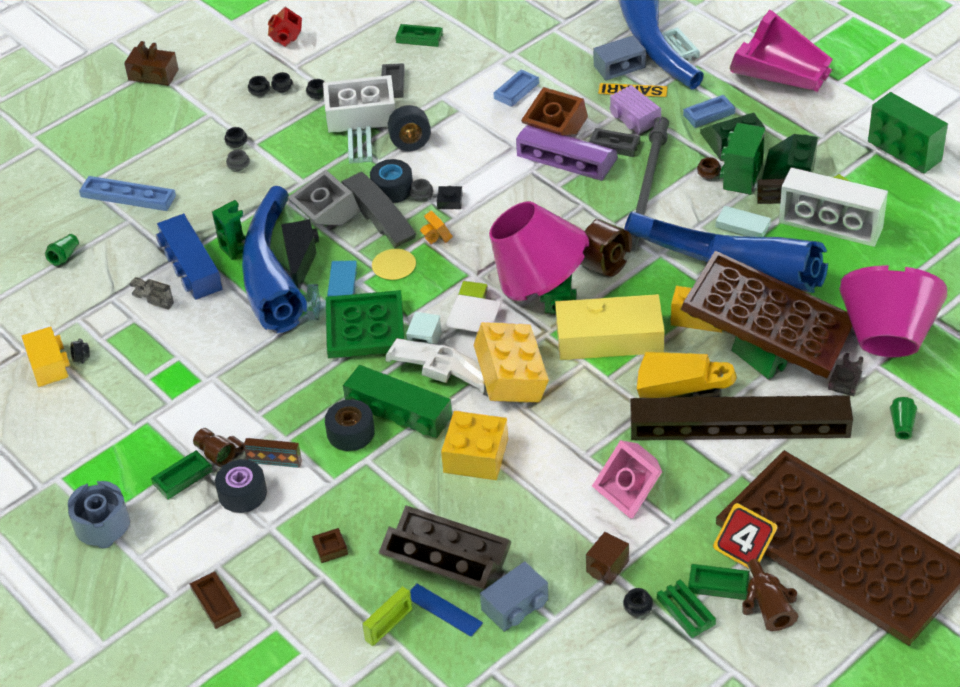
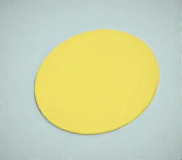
(393, 264)

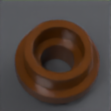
(709, 168)

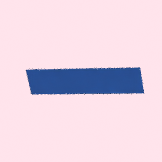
(444, 610)

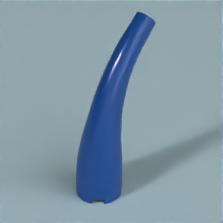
(643, 22)
(786, 259)
(268, 286)

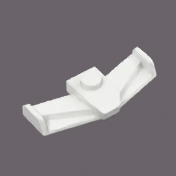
(438, 361)

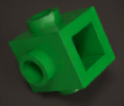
(562, 292)

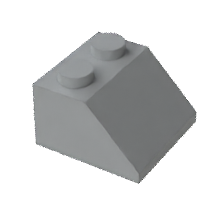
(325, 200)

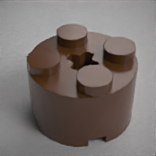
(606, 248)

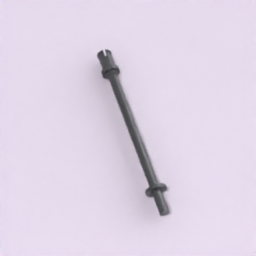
(657, 137)

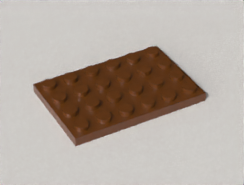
(769, 314)

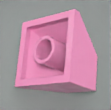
(628, 477)

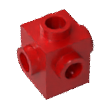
(284, 26)

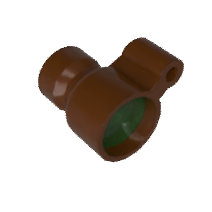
(217, 448)

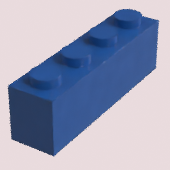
(188, 257)

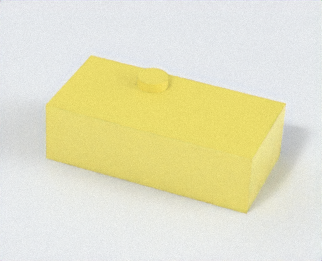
(609, 327)

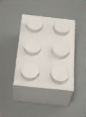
(358, 103)

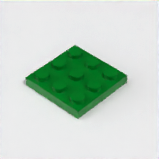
(363, 323)

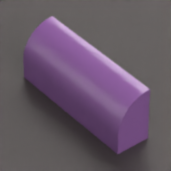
(565, 152)

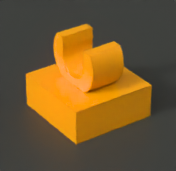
(435, 229)

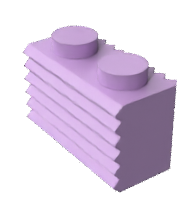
(634, 109)

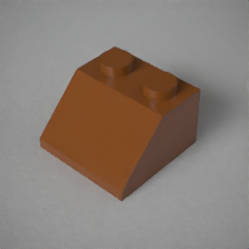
(556, 112)

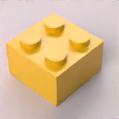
(475, 445)

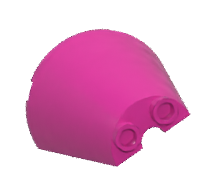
(782, 56)

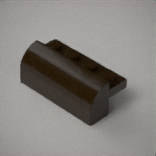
(446, 548)

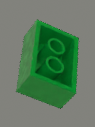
(907, 132)

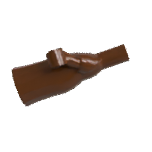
(772, 599)

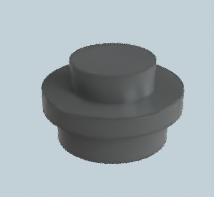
(237, 160)
(421, 189)

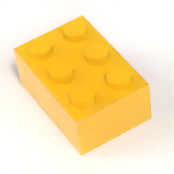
(510, 362)

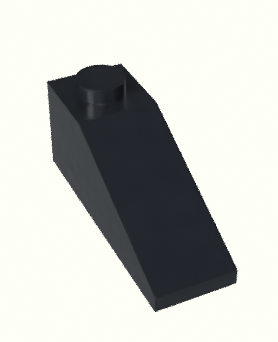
(300, 248)

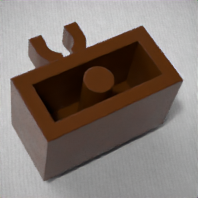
(151, 65)

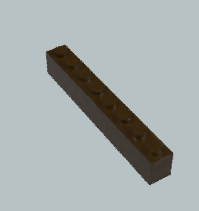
(741, 417)

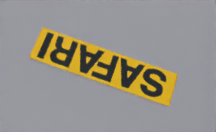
(647, 90)

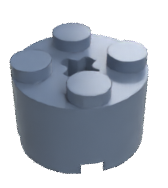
(98, 514)

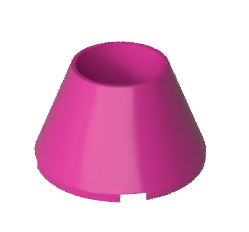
(534, 250)
(892, 308)

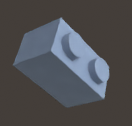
(619, 57)
(514, 596)

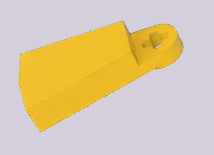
(681, 373)

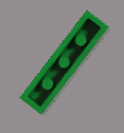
(399, 401)

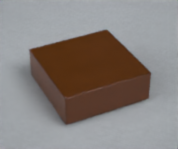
(330, 545)

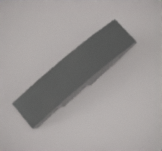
(379, 209)

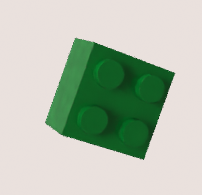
(743, 158)

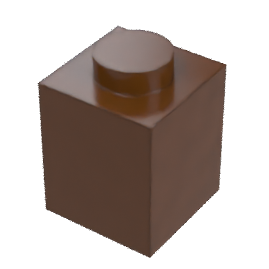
(607, 558)

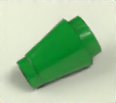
(60, 250)
(903, 416)

